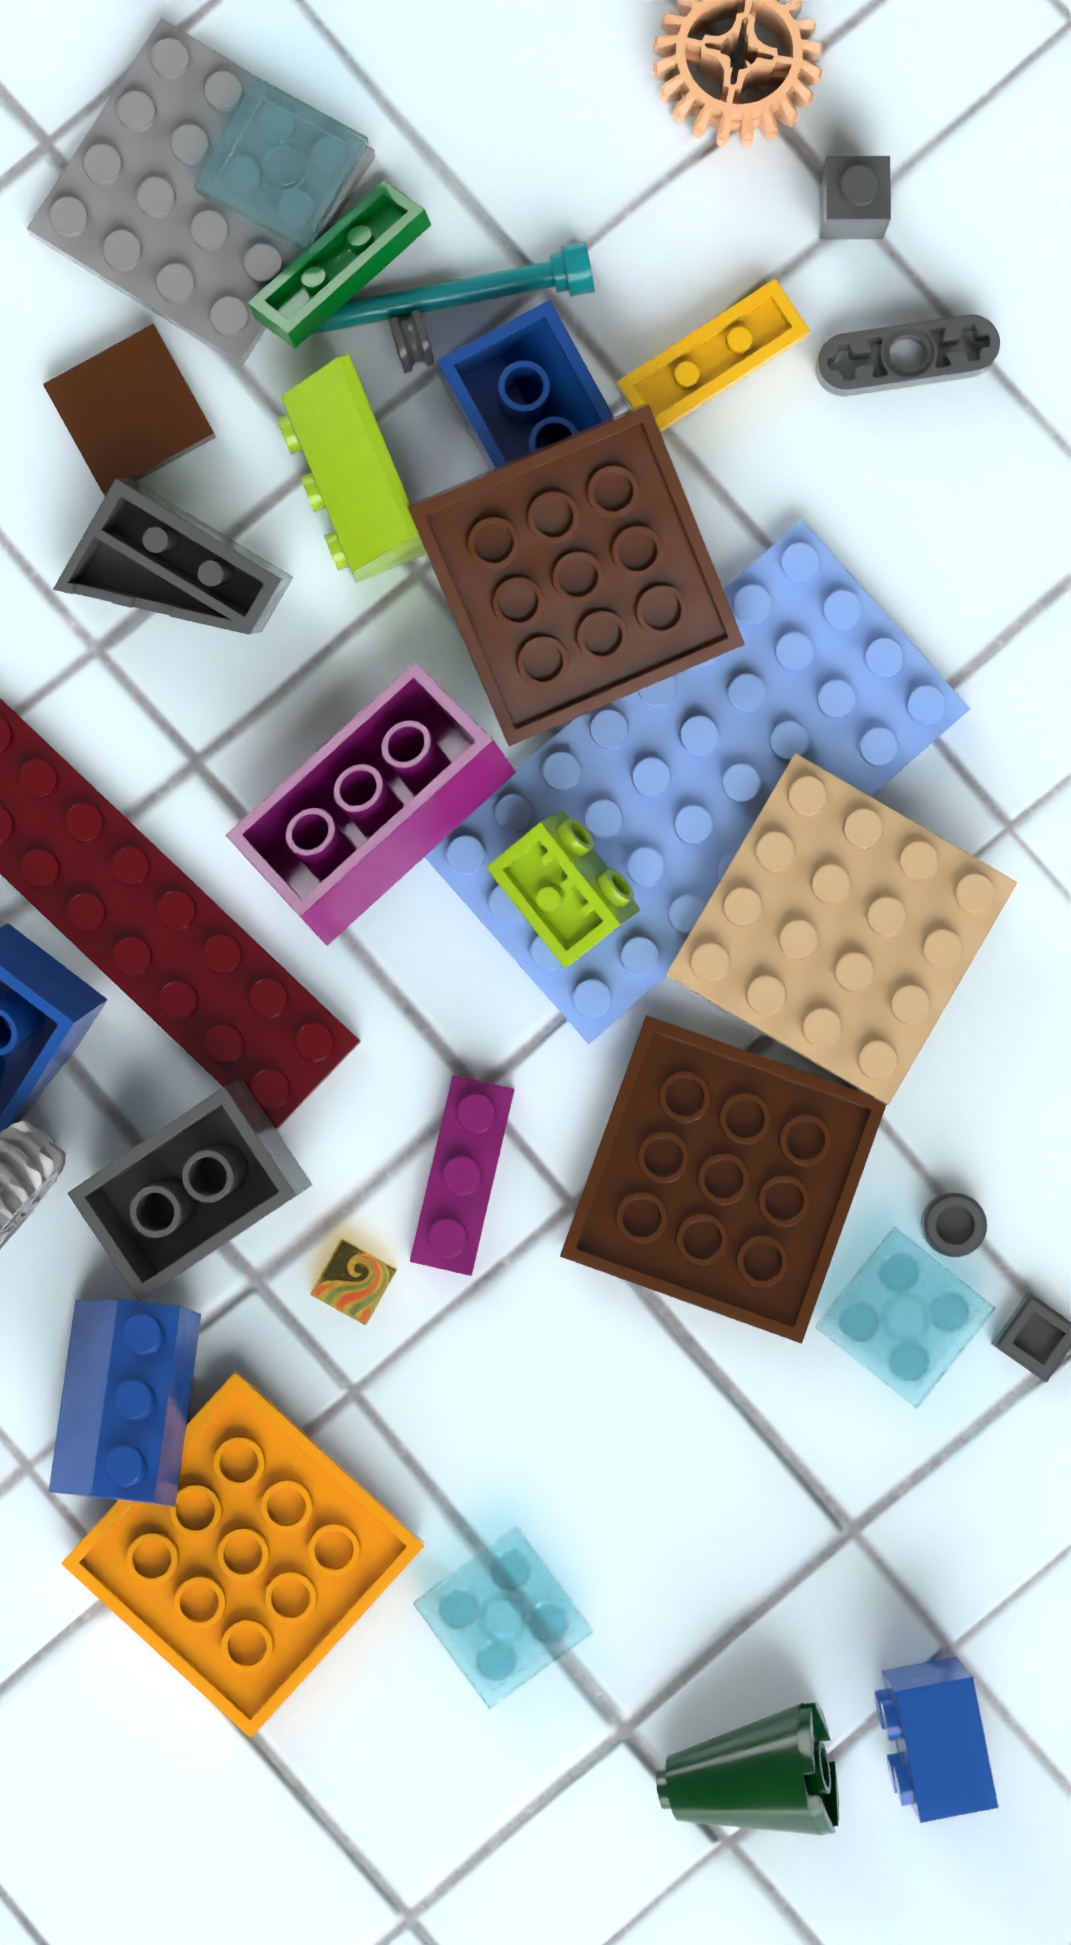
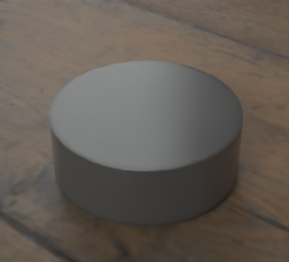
(954, 1224)

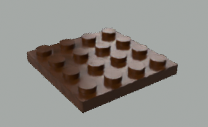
(576, 574)
(723, 1179)

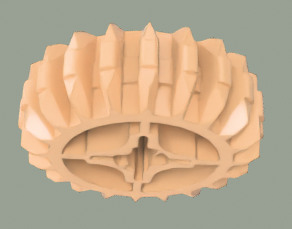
(760, 66)

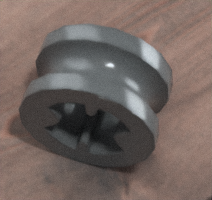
(411, 341)

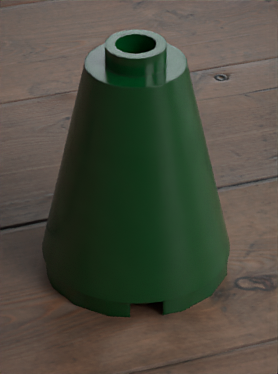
(758, 1776)

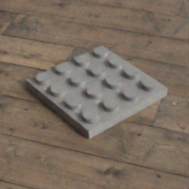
(133, 207)

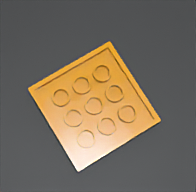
(253, 1562)

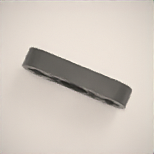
(955, 362)

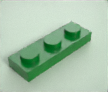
(339, 264)

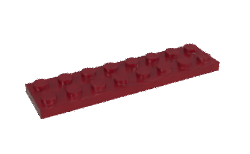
(158, 931)

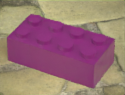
(371, 803)

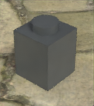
(855, 197)

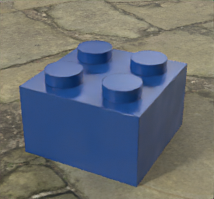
(938, 1739)

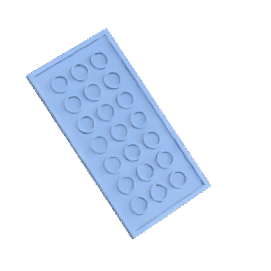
(690, 762)

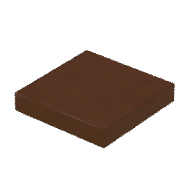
(129, 409)

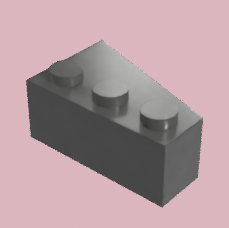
(171, 563)

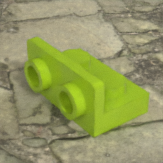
(564, 887)

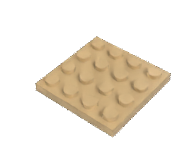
(841, 929)

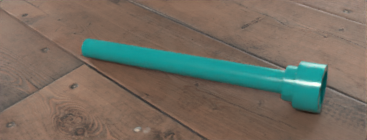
(565, 272)

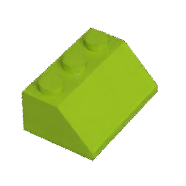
(350, 471)

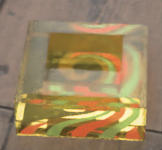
(353, 1281)

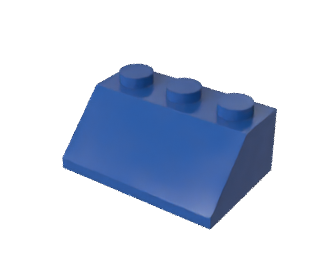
(522, 387)
(125, 1401)

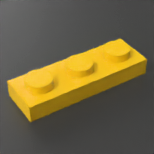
(715, 356)

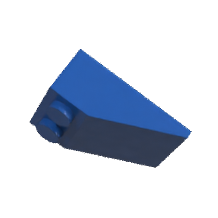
(41, 1021)

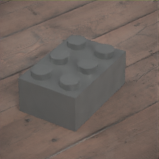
(189, 1188)

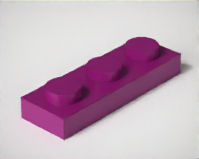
(462, 1175)

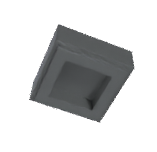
(1035, 1337)

